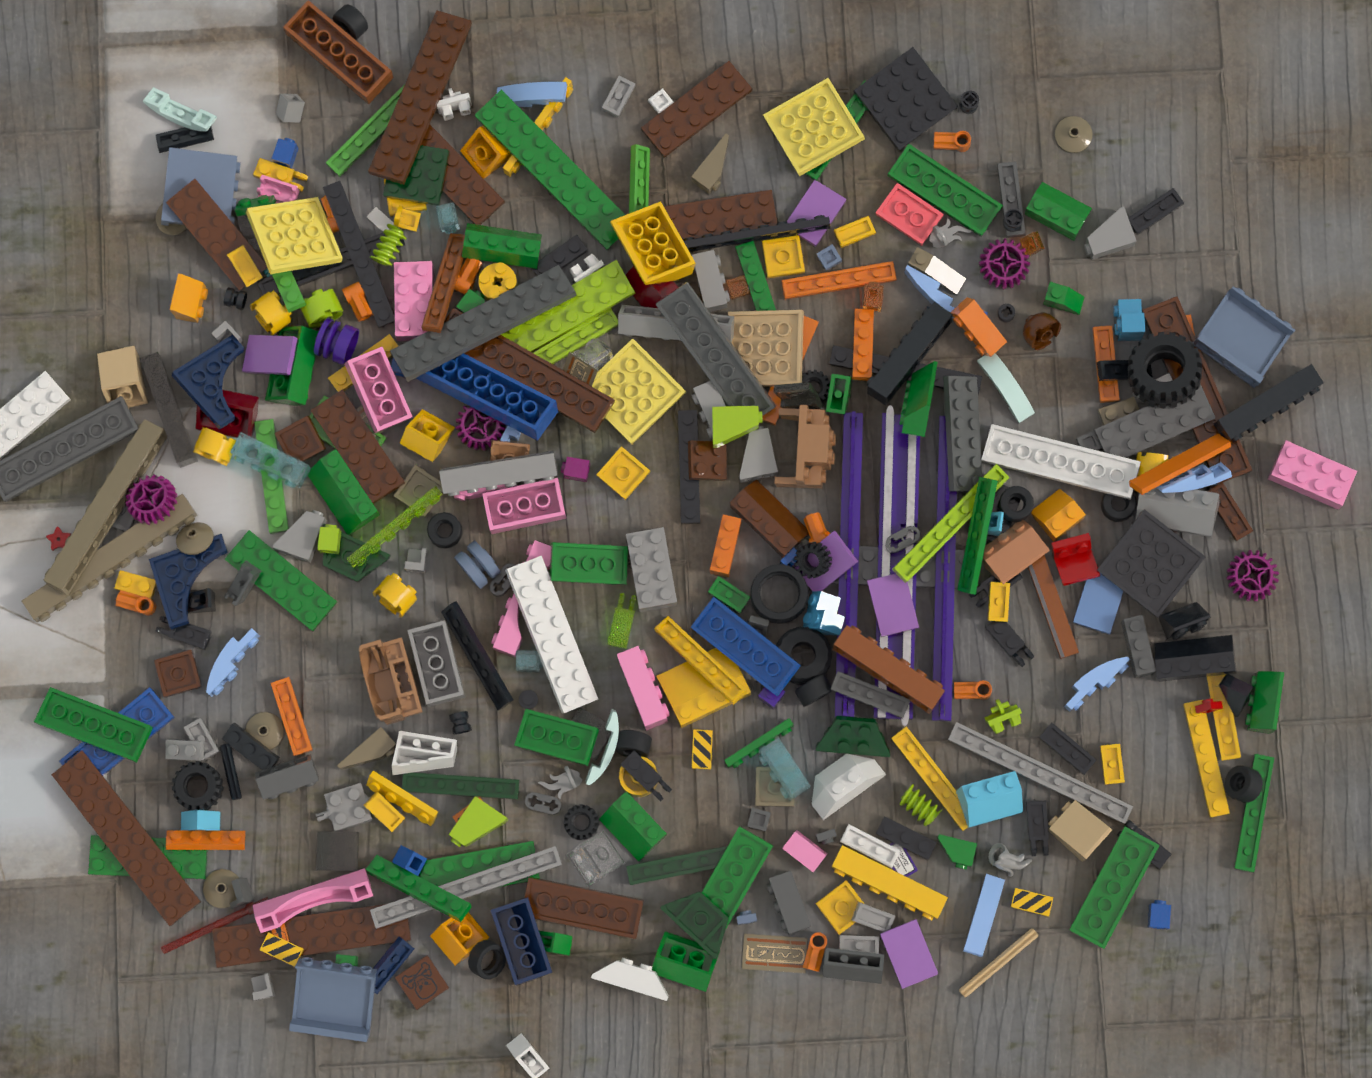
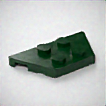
(339, 561)
(854, 736)
(700, 920)

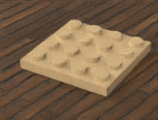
(770, 344)

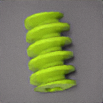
(388, 245)
(919, 805)

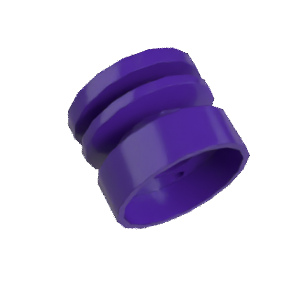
(333, 340)

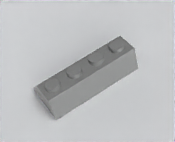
(1182, 511)

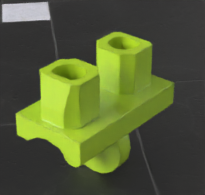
(1004, 712)

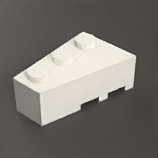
(422, 753)

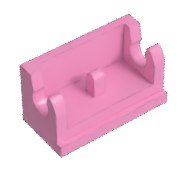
(281, 190)
(805, 851)

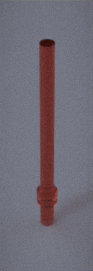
(208, 928)

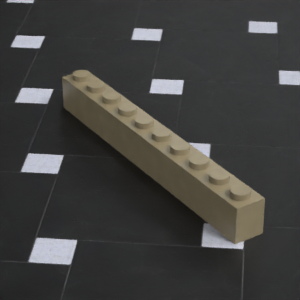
(105, 508)
(111, 557)

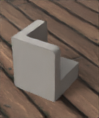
(290, 108)
(224, 331)
(416, 561)
(262, 987)

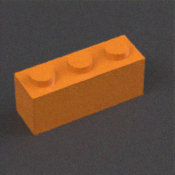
(978, 327)
(725, 546)

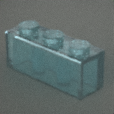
(783, 769)

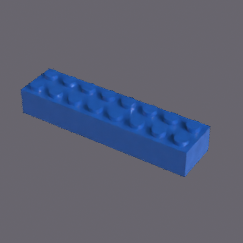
(494, 394)

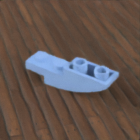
(224, 667)
(1100, 676)

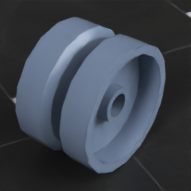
(479, 562)

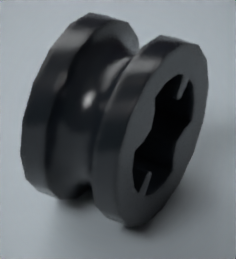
(1002, 308)

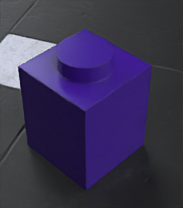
(769, 698)

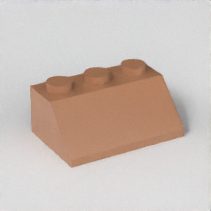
(1013, 551)

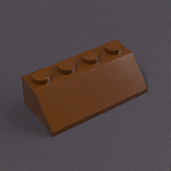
(769, 518)

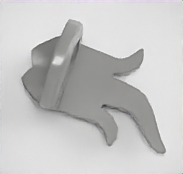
(942, 236)
(566, 781)
(1007, 860)

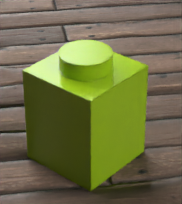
(329, 539)

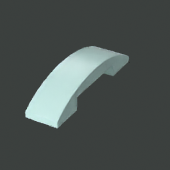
(178, 113)
(1007, 386)
(596, 770)

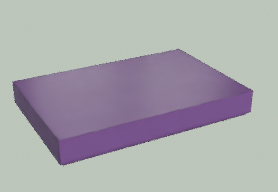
(815, 202)
(269, 354)
(841, 562)
(892, 605)
(909, 953)

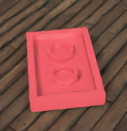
(909, 214)

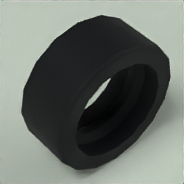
(477, 954)

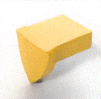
(406, 219)

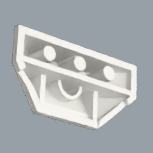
(843, 782)
(632, 977)

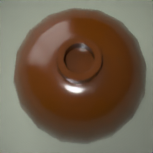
(1040, 329)

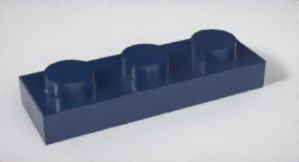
(391, 962)

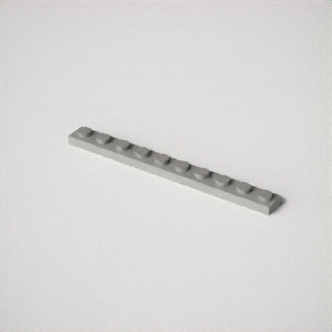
(1040, 773)
(471, 885)

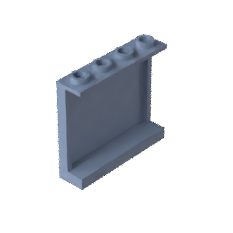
(211, 170)
(1243, 336)
(333, 999)

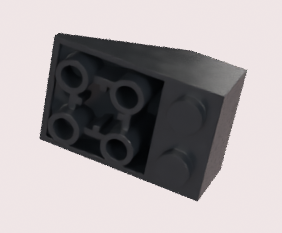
(1184, 619)

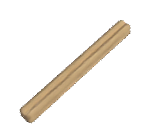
(998, 963)

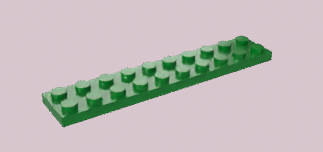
(551, 167)

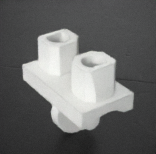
(453, 102)
(593, 264)

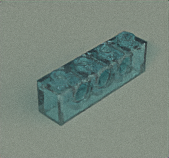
(245, 444)

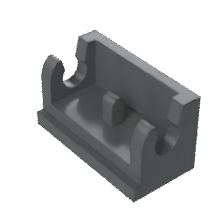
(243, 583)

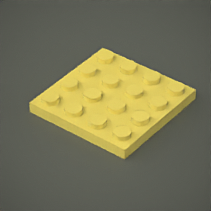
(813, 127)
(294, 235)
(639, 388)

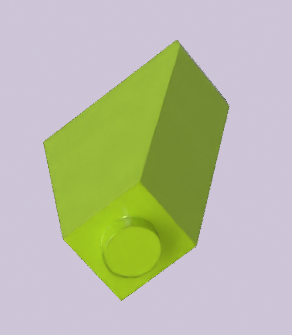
(734, 422)
(475, 823)

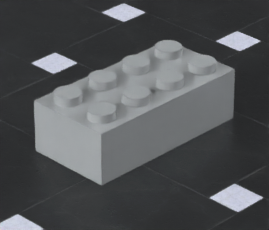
(651, 569)
(436, 663)

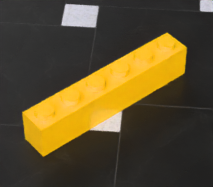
(889, 882)

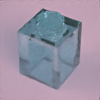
(448, 218)
(528, 661)

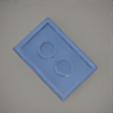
(1098, 604)

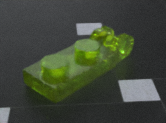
(622, 623)

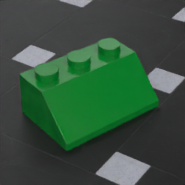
(1057, 211)
(1264, 701)
(632, 826)
(684, 962)

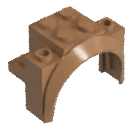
(813, 448)
(390, 680)

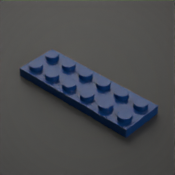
(745, 646)
(146, 709)

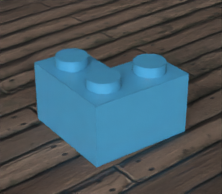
(1130, 320)
(823, 613)

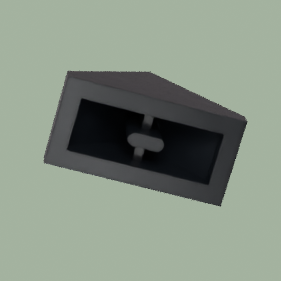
(201, 601)
(1235, 692)

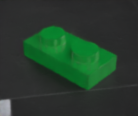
(245, 203)
(729, 594)

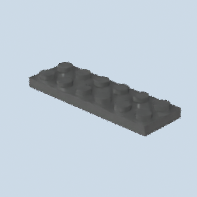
(1153, 425)
(962, 432)

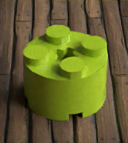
(320, 307)

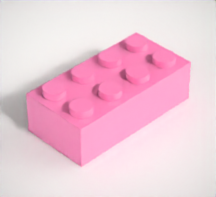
(412, 294)
(378, 390)
(1312, 475)
(524, 506)
(641, 685)

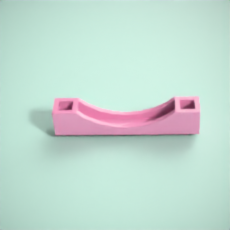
(509, 635)
(345, 888)

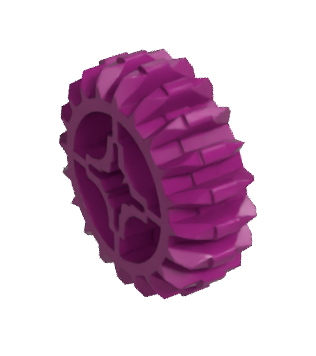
(997, 263)
(464, 432)
(140, 503)
(1248, 569)

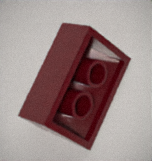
(648, 294)
(245, 412)

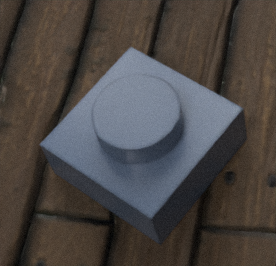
(829, 257)
(746, 917)

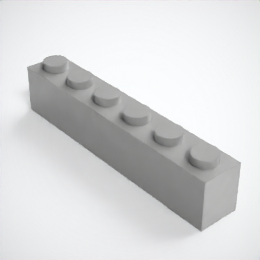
(652, 323)
(498, 472)

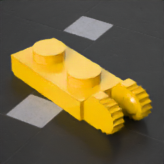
(278, 172)

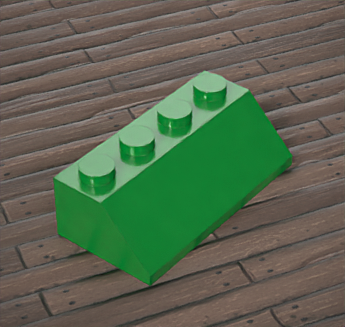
(501, 245)
(294, 388)
(918, 400)
(342, 492)

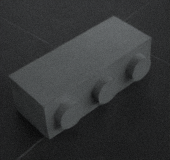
(1138, 646)
(287, 777)
(788, 903)
(853, 965)

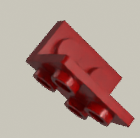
(1075, 559)

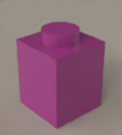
(575, 469)

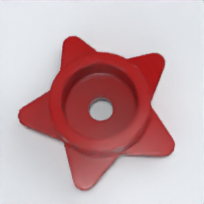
(57, 534)

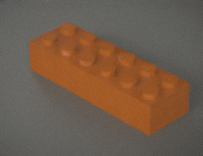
(338, 52)
(888, 669)

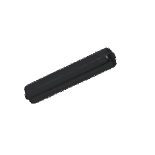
(230, 771)

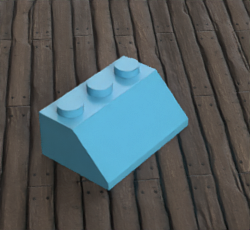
(991, 799)

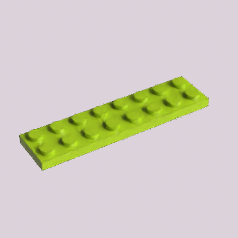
(594, 295)

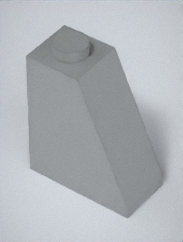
(1111, 236)
(758, 457)
(302, 537)

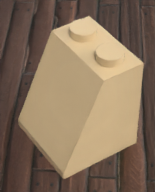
(122, 376)
(1078, 830)

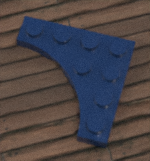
(204, 379)
(176, 574)

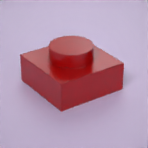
(1208, 706)

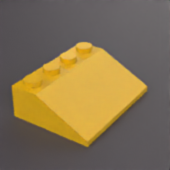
(654, 245)
(692, 694)

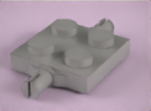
(346, 807)

